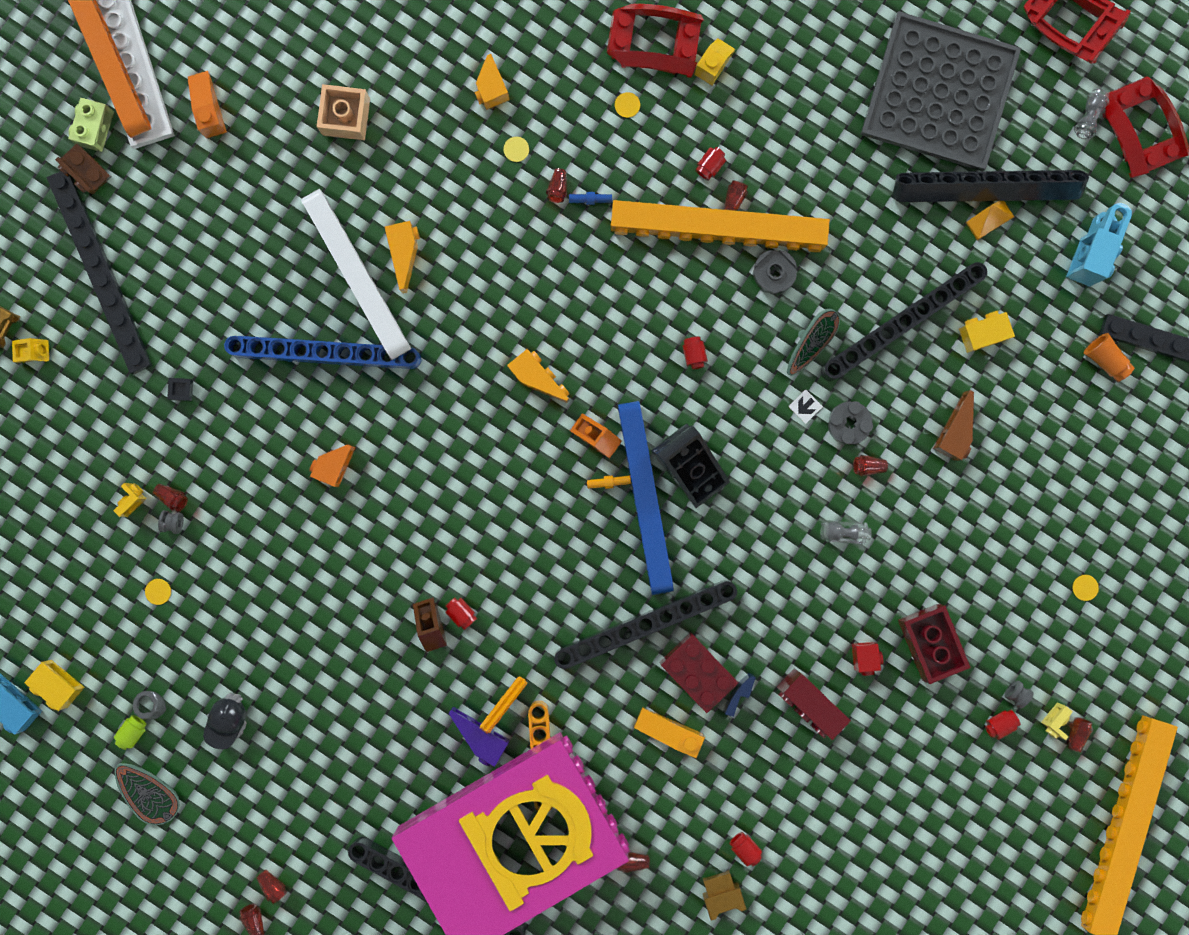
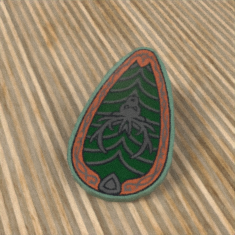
(814, 340)
(146, 794)

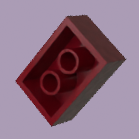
(934, 643)
(698, 672)
(812, 705)

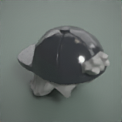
(225, 722)

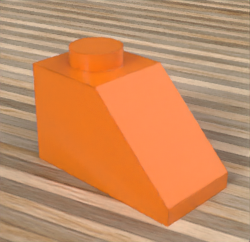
(596, 435)
(332, 465)

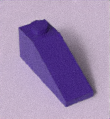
(485, 746)

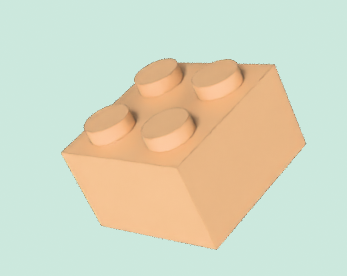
(343, 112)

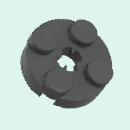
(787, 272)
(862, 425)

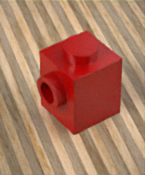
(867, 658)

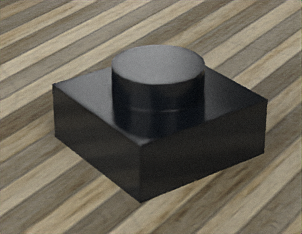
(180, 389)

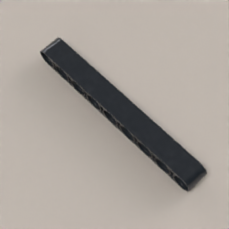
(990, 186)
(912, 316)
(656, 624)
(387, 869)

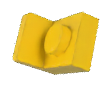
(30, 350)
(129, 503)

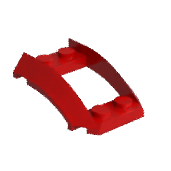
(1097, 38)
(685, 44)
(1157, 155)

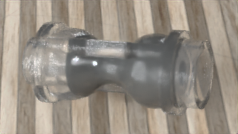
(1095, 105)
(834, 532)

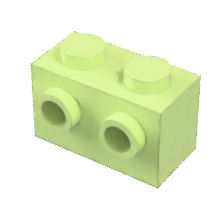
(91, 124)

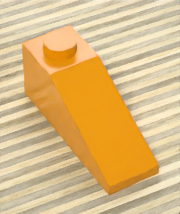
(403, 248)
(670, 732)

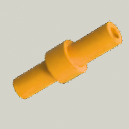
(608, 482)

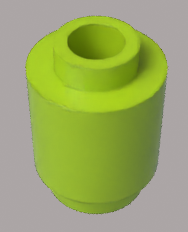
(130, 732)

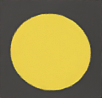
(516, 149)

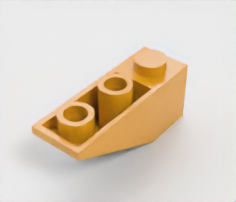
(531, 374)

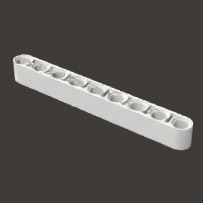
(356, 274)

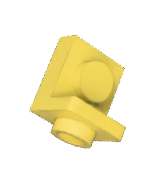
(1055, 719)

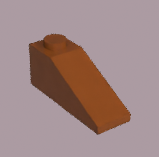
(958, 431)

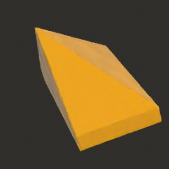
(989, 219)

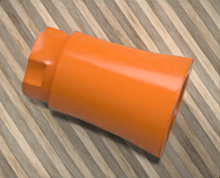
(1109, 357)

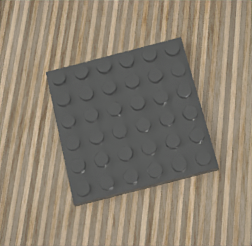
(940, 91)

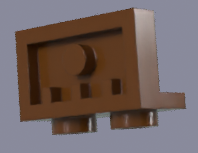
(84, 169)

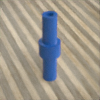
(590, 198)

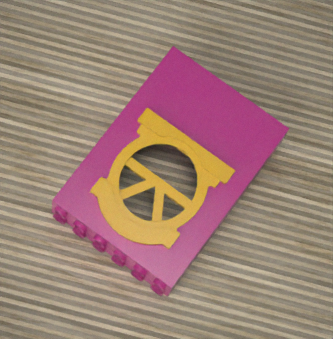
(454, 854)

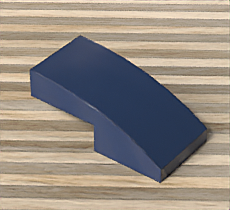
(743, 689)

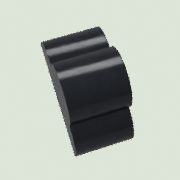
(691, 464)

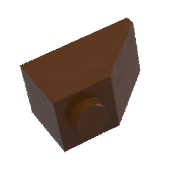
(429, 625)

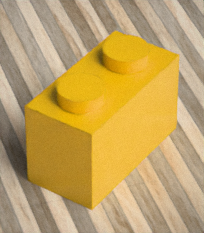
(986, 332)
(54, 685)

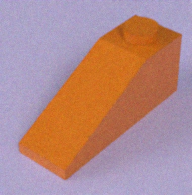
(205, 105)

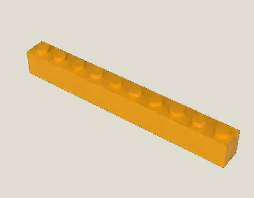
(719, 225)
(1128, 827)

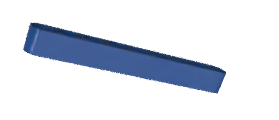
(313, 349)
(645, 498)

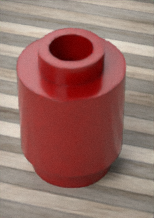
(710, 163)
(694, 352)
(460, 613)
(1002, 724)
(746, 849)

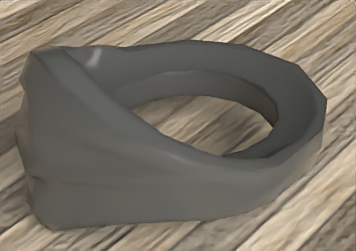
(159, 706)

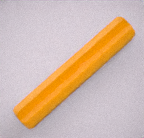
(503, 705)

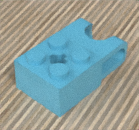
(1100, 247)

